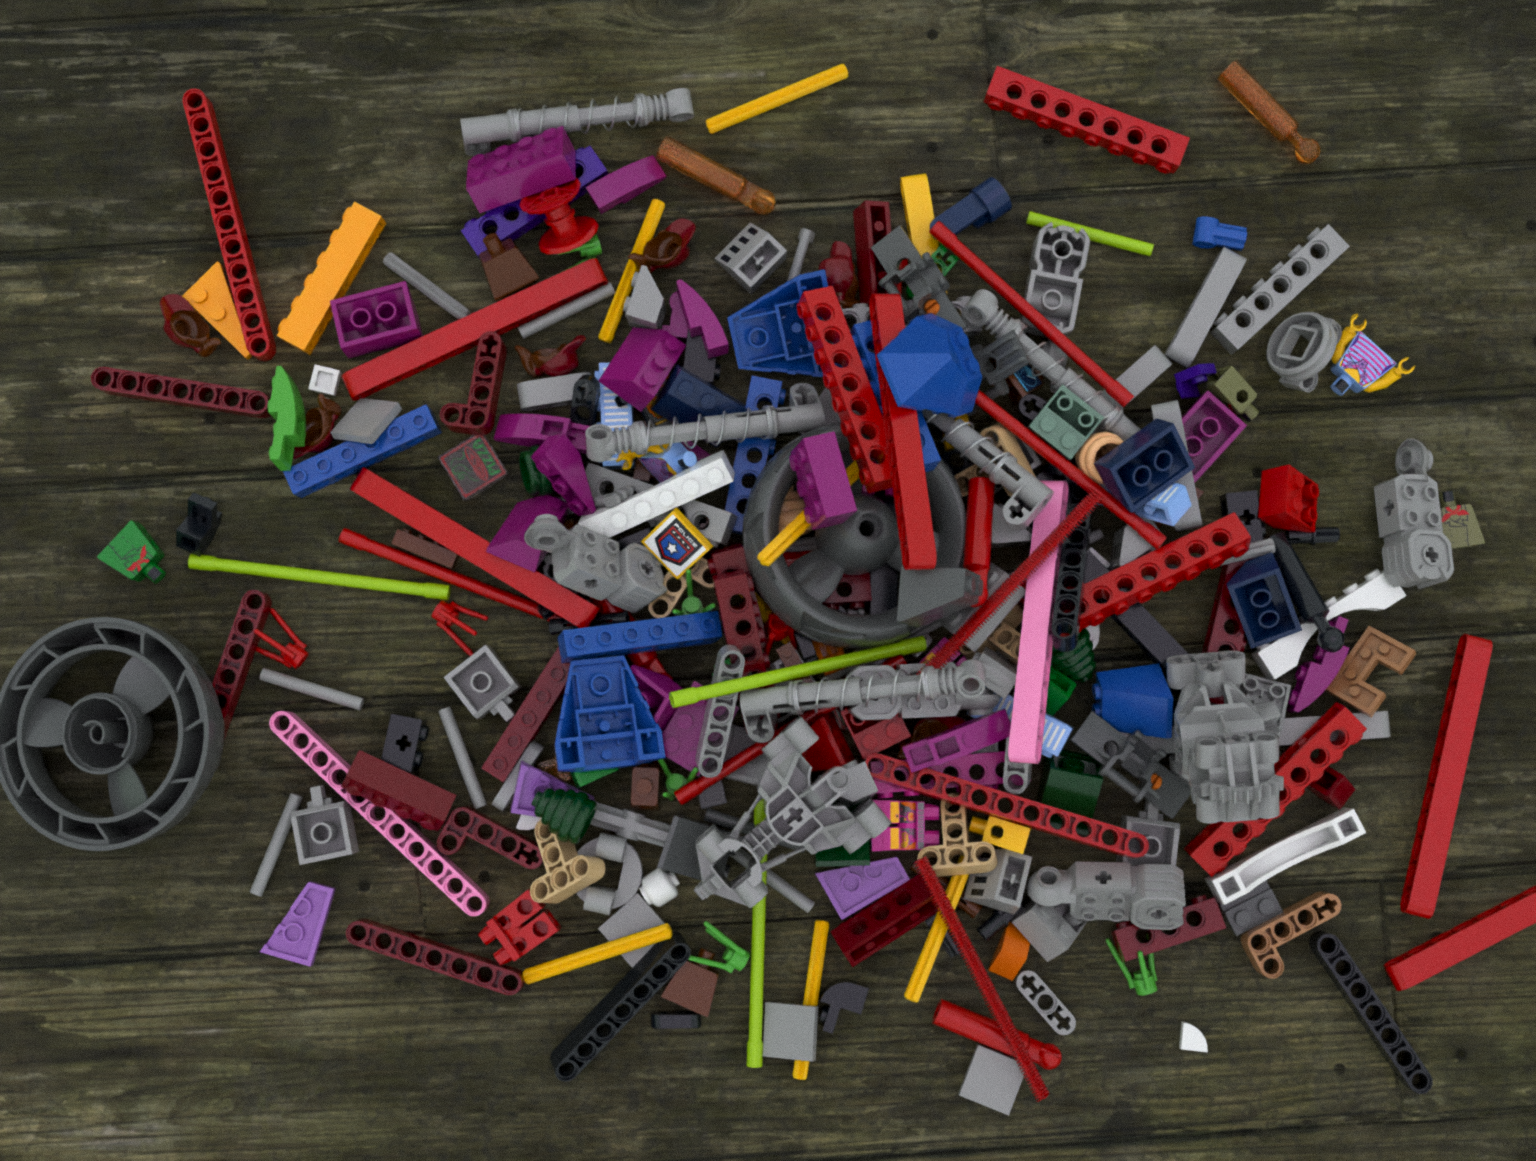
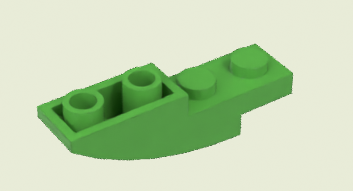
(290, 424)

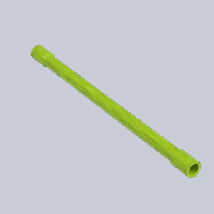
(212, 563)
(694, 694)
(755, 1042)

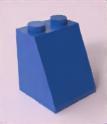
(1135, 700)

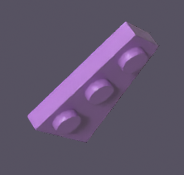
(529, 782)
(858, 886)
(303, 926)

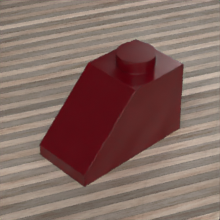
(1331, 787)

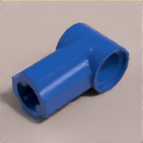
(1212, 234)

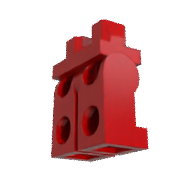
(512, 932)

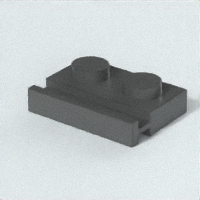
(1251, 909)

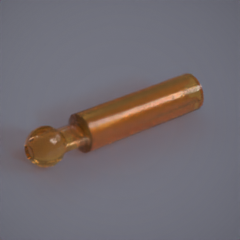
(1268, 111)
(715, 175)

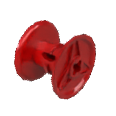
(566, 230)

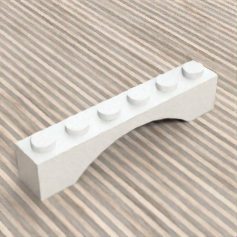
(687, 485)
(1372, 595)
(1307, 842)

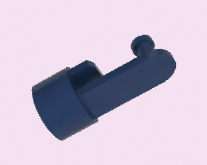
(982, 205)

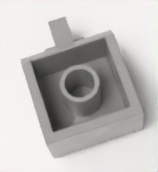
(484, 684)
(323, 829)
(1161, 836)

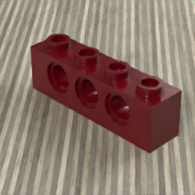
(733, 558)
(859, 593)
(885, 920)
(1209, 921)

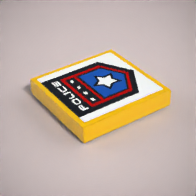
(677, 543)

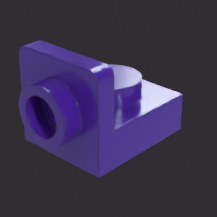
(1189, 379)

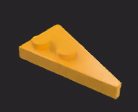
(215, 303)

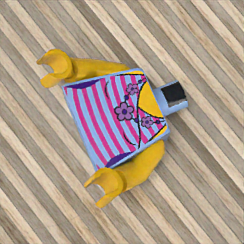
(1362, 363)
(661, 463)

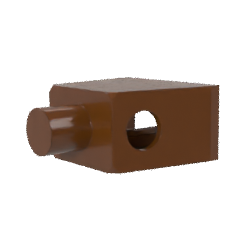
(505, 266)
(646, 786)
(693, 985)

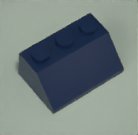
(688, 395)
(1145, 464)
(1263, 601)

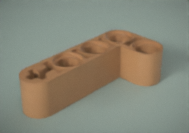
(1292, 929)

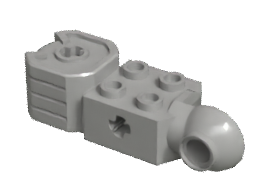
(1054, 280)
(1411, 522)
(596, 565)
(907, 705)
(1115, 892)

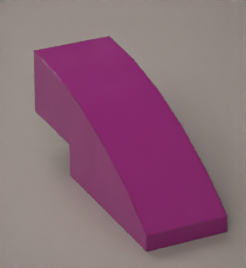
(625, 183)
(702, 320)

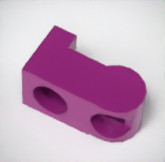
(678, 325)

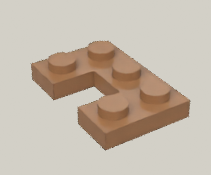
(1370, 650)

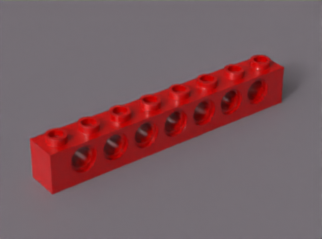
(1099, 116)
(825, 304)
(1225, 530)
(1297, 755)

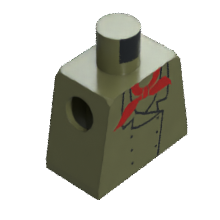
(1232, 391)
(1459, 522)

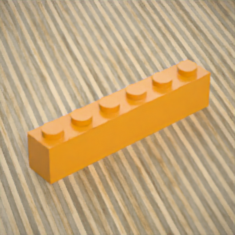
(331, 278)

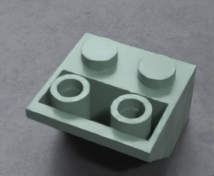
(1065, 422)

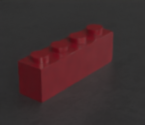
(870, 226)
(398, 791)

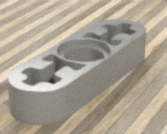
(506, 793)
(1063, 1011)

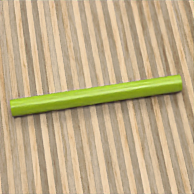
(1094, 234)

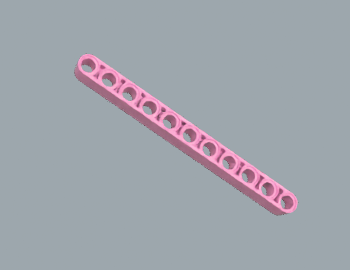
(1036, 636)
(385, 826)

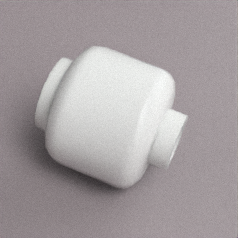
(659, 887)

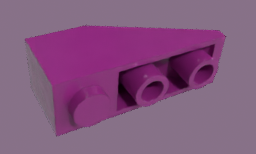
(565, 470)

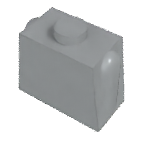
(999, 671)

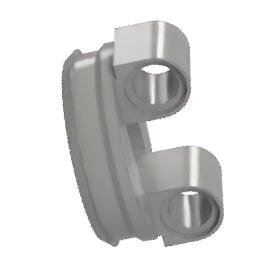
(1302, 372)
(614, 848)

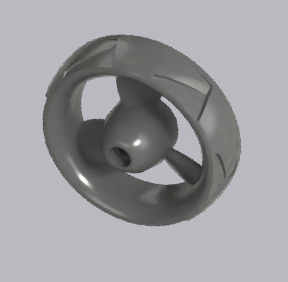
(849, 548)
(107, 733)

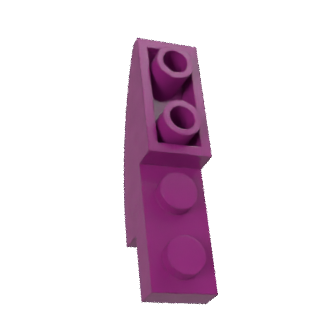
(536, 428)
(1316, 676)
(958, 741)

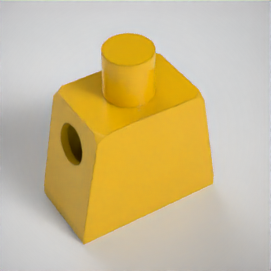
(1014, 835)

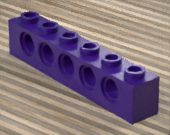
(475, 228)

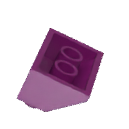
(376, 319)
(642, 365)
(510, 541)
(655, 691)

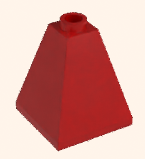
(830, 748)

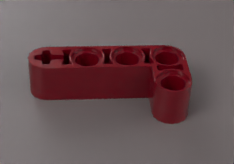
(480, 383)
(496, 841)

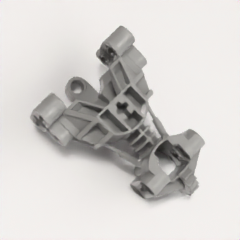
(1227, 747)
(793, 813)

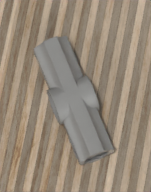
(630, 824)

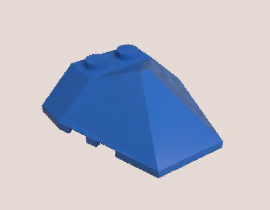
(771, 334)
(932, 367)
(605, 719)

